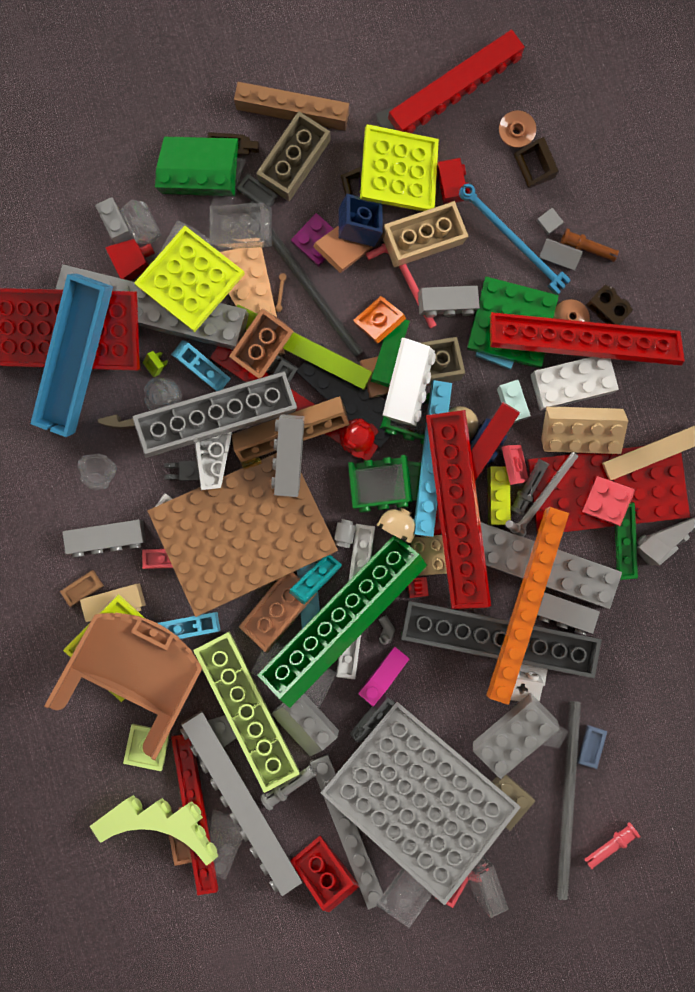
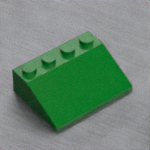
(197, 166)

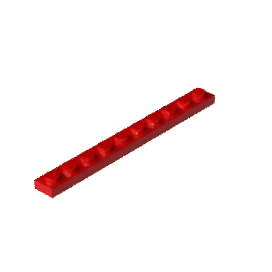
(222, 358)

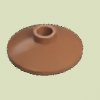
(518, 121)
(574, 307)

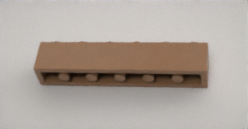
(287, 104)
(318, 421)

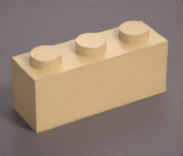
(95, 604)

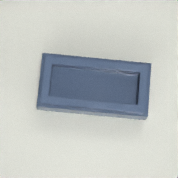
(592, 746)

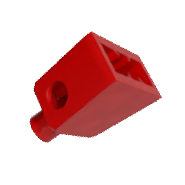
(130, 258)

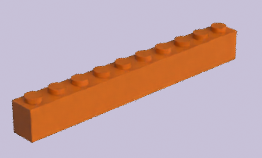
(527, 605)

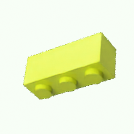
(498, 495)

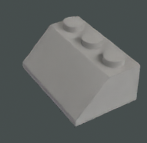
(306, 725)

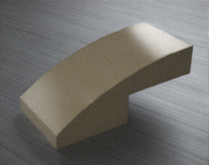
(115, 422)

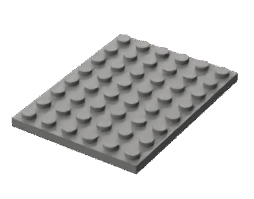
(420, 802)

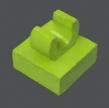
(154, 364)

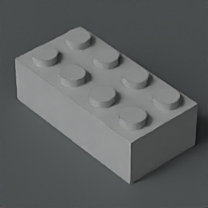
(515, 736)

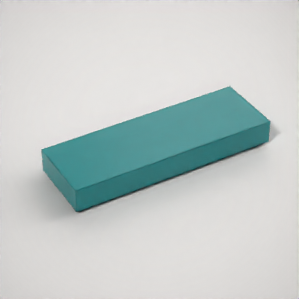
(315, 579)

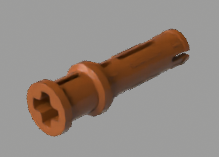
(580, 242)

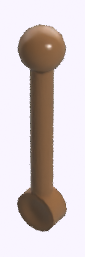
(282, 277)

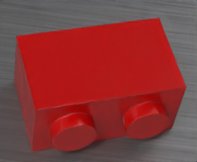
(451, 179)

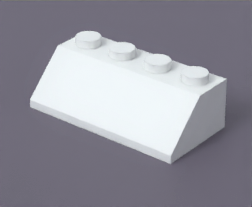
(409, 382)

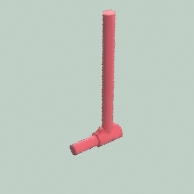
(407, 275)

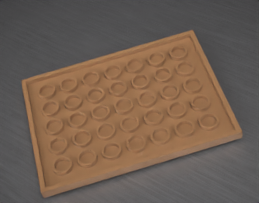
(239, 536)

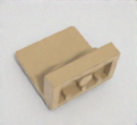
(432, 552)

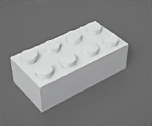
(573, 382)

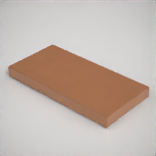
(273, 613)

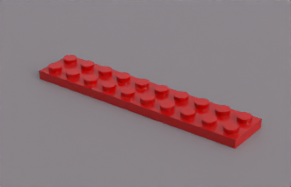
(586, 339)
(458, 510)

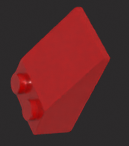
(324, 874)

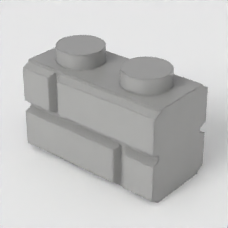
(113, 221)

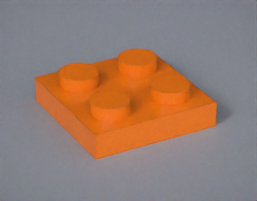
(379, 319)

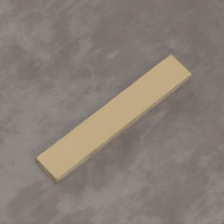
(650, 453)

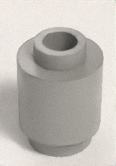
(344, 533)

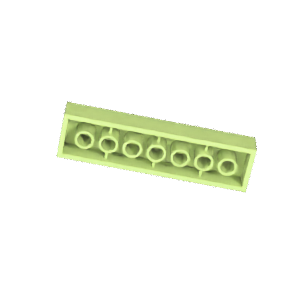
(246, 712)

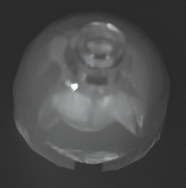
(161, 393)

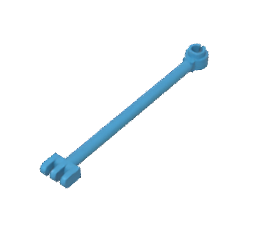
(556, 279)

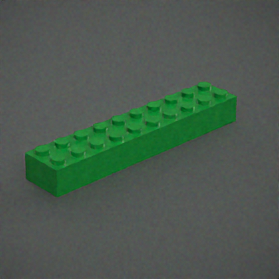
(342, 620)

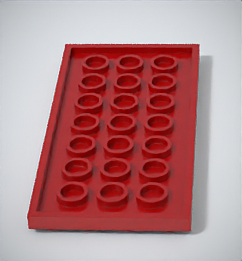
(30, 318)
(657, 496)

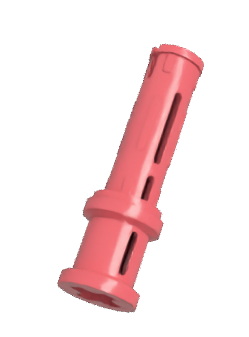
(620, 840)

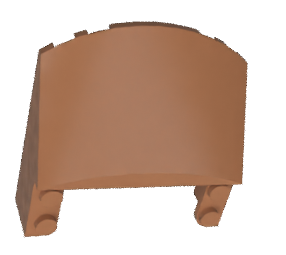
(137, 663)

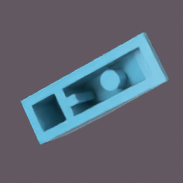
(200, 365)
(193, 625)

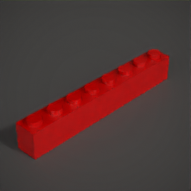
(457, 83)

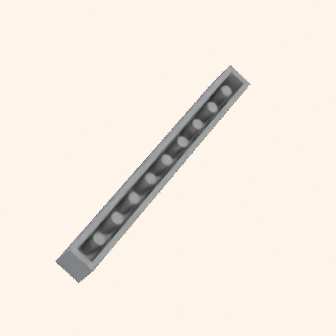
(241, 803)

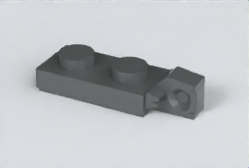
(372, 718)

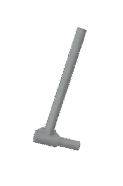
(519, 528)

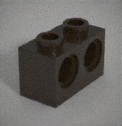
(605, 311)

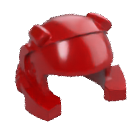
(357, 437)

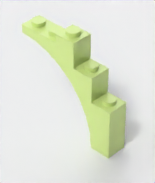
(158, 817)

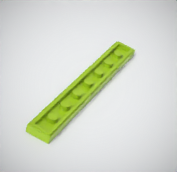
(323, 357)

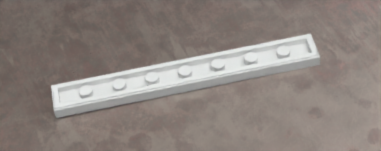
(360, 556)

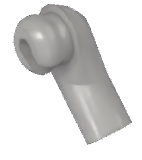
(387, 632)

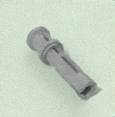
(281, 791)

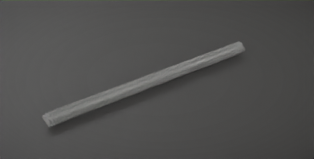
(569, 797)

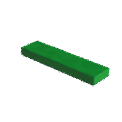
(388, 354)
(626, 545)

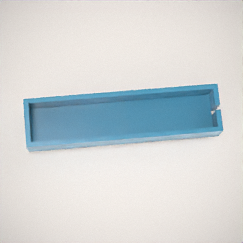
(71, 354)

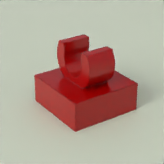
(418, 587)

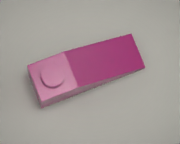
(383, 676)

